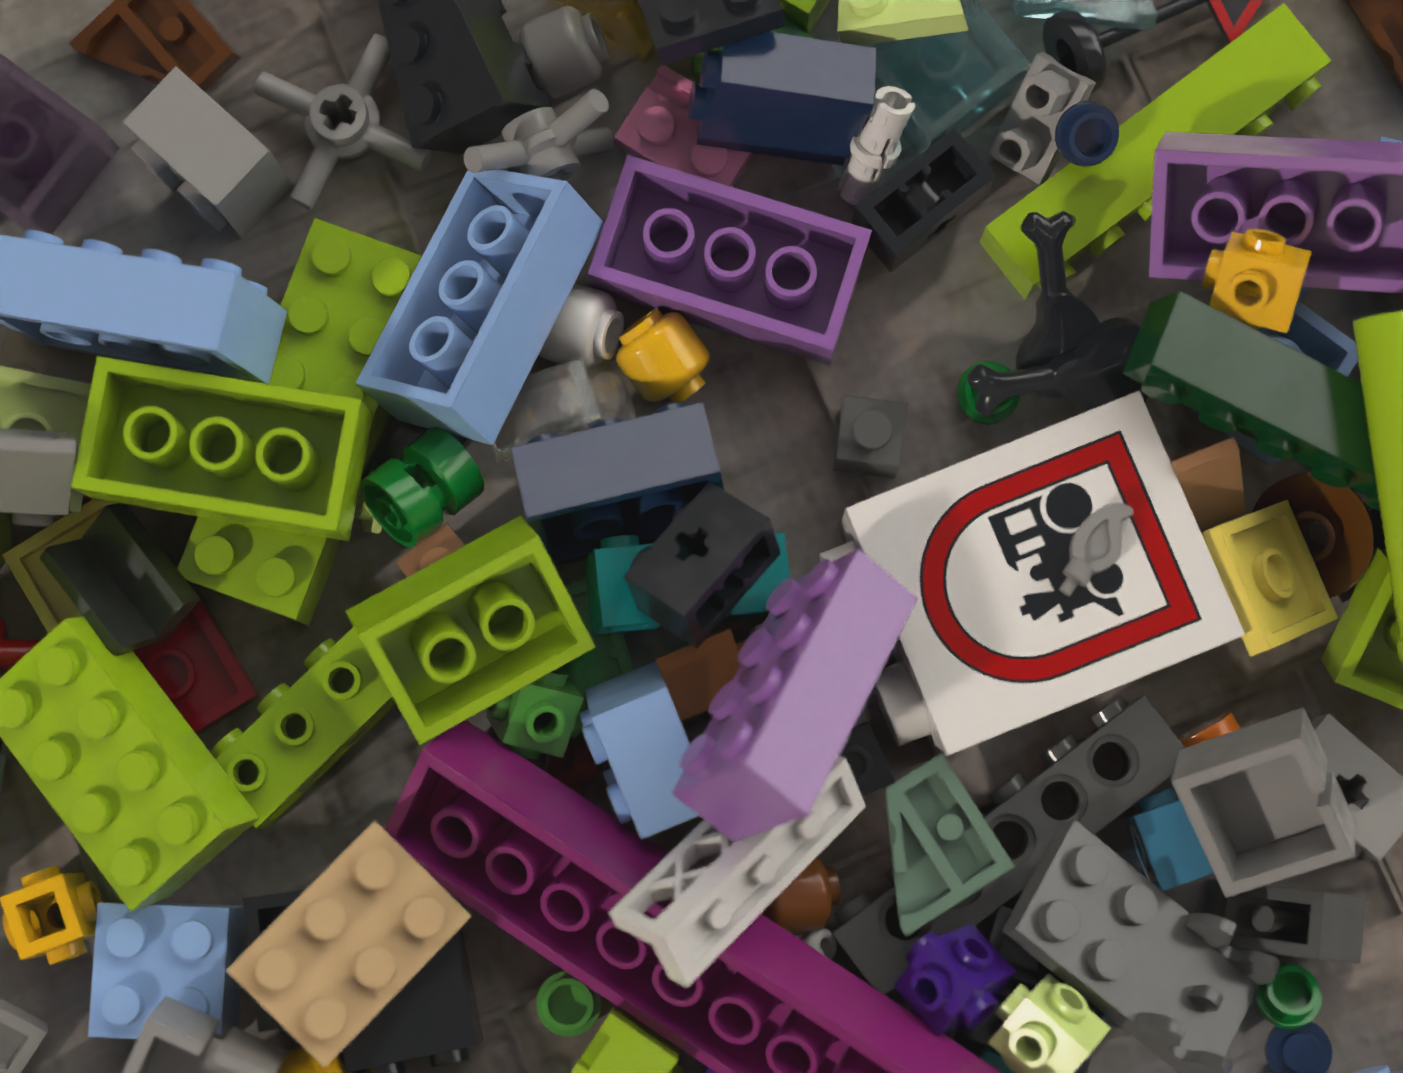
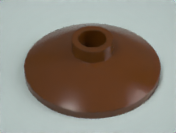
(1347, 521)

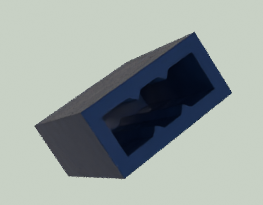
(784, 96)

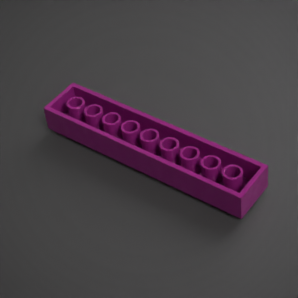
(557, 865)

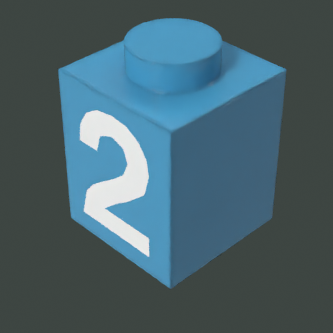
(1166, 841)

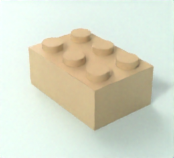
(348, 943)

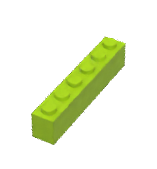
(1225, 95)

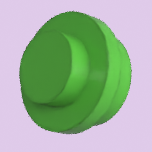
(567, 1005)

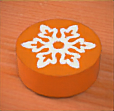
(1210, 729)

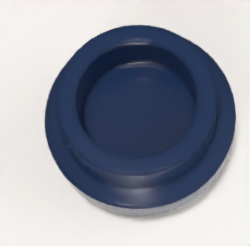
(1086, 133)
(1298, 1050)

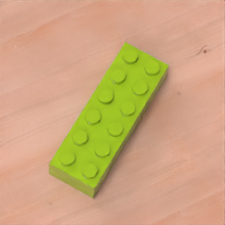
(333, 320)

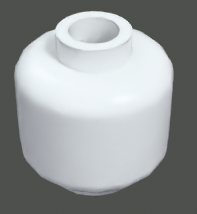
(584, 328)

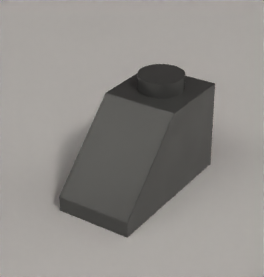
(1293, 922)

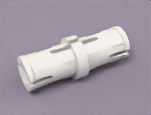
(877, 144)

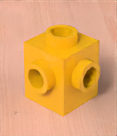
(1257, 279)
(31, 920)

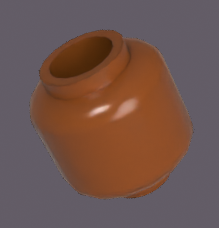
(807, 900)

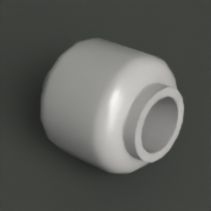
(564, 50)

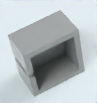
(206, 155)
(1264, 803)
(186, 1042)

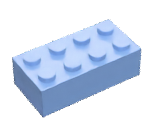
(481, 303)
(139, 306)

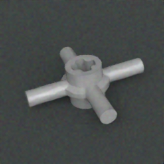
(347, 140)
(545, 144)

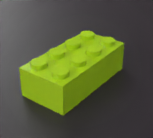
(222, 448)
(118, 763)

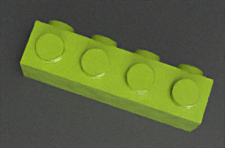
(305, 727)

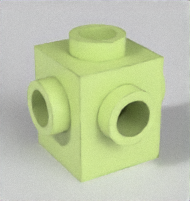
(1047, 1029)

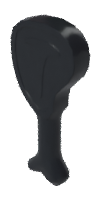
(1060, 316)
(1083, 376)

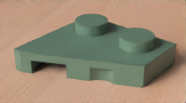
(937, 844)

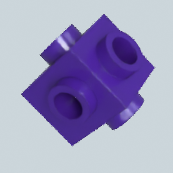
(954, 979)

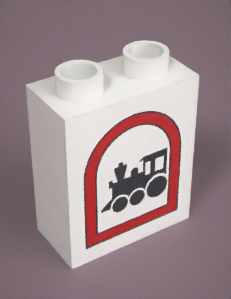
(987, 562)

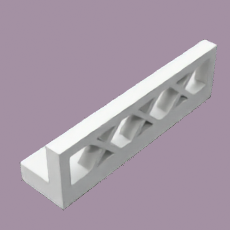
(728, 895)

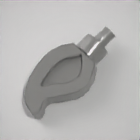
(1095, 545)

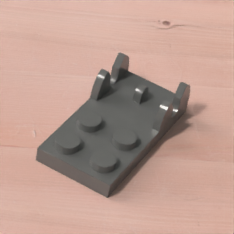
(1138, 952)

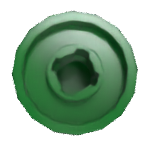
(415, 492)

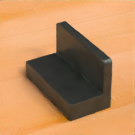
(122, 581)

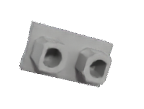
(1028, 131)

